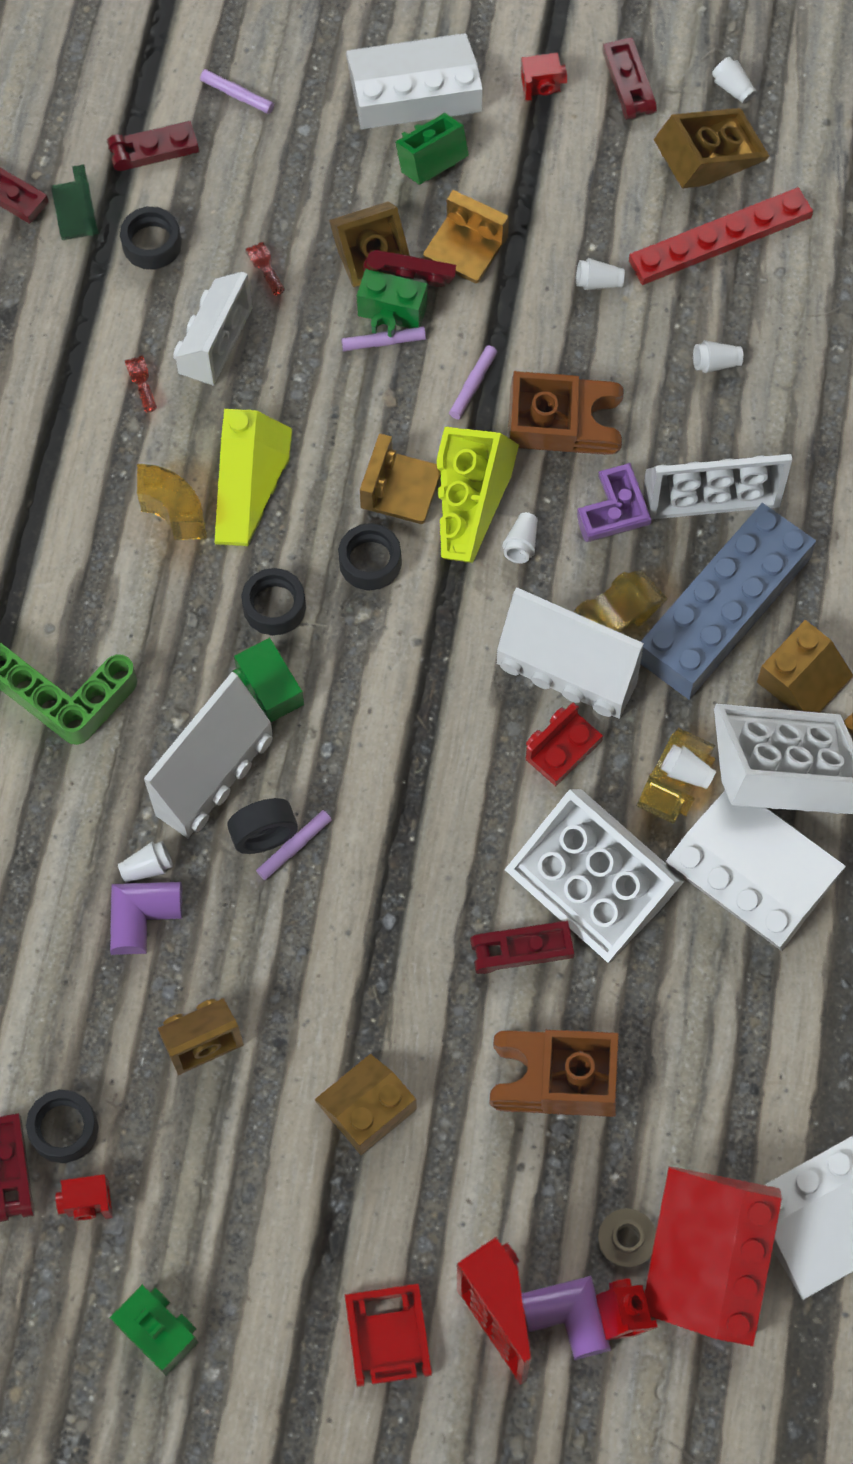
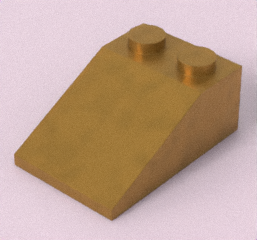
(709, 146)

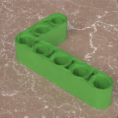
(66, 707)

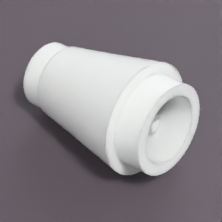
(734, 80)
(598, 275)
(716, 356)
(521, 539)
(687, 767)
(146, 862)

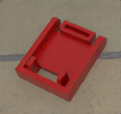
(388, 1341)

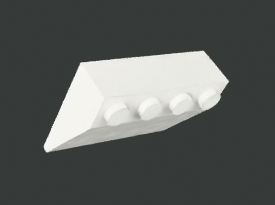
(414, 81)
(716, 486)
(569, 654)
(208, 757)
(785, 759)
(756, 868)
(594, 874)
(817, 1220)

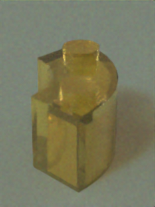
(171, 499)
(628, 601)
(669, 796)

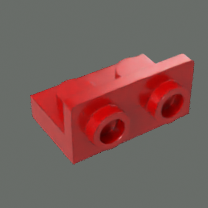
(562, 744)

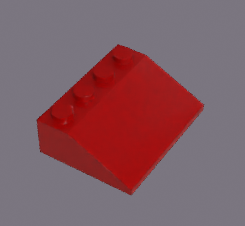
(712, 1254)
(492, 1292)

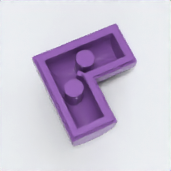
(620, 512)
(134, 905)
(573, 1305)

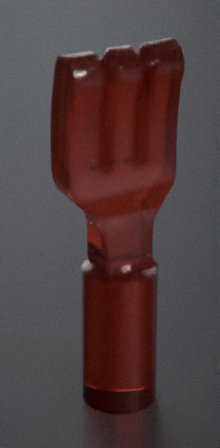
(262, 260)
(139, 374)

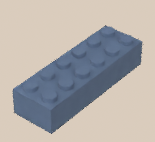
(725, 600)

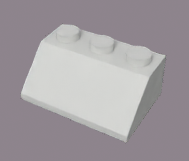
(214, 328)

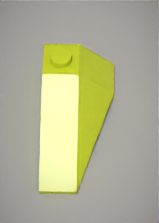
(250, 464)
(473, 480)

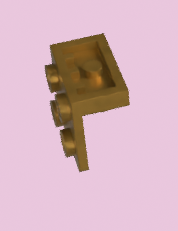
(468, 236)
(398, 483)

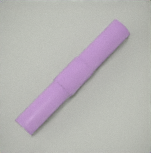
(236, 91)
(381, 339)
(473, 382)
(293, 845)

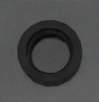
(144, 218)
(363, 534)
(272, 578)
(262, 826)
(47, 1103)

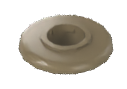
(622, 1255)

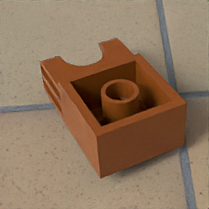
(566, 413)
(552, 1072)

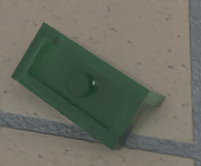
(75, 206)

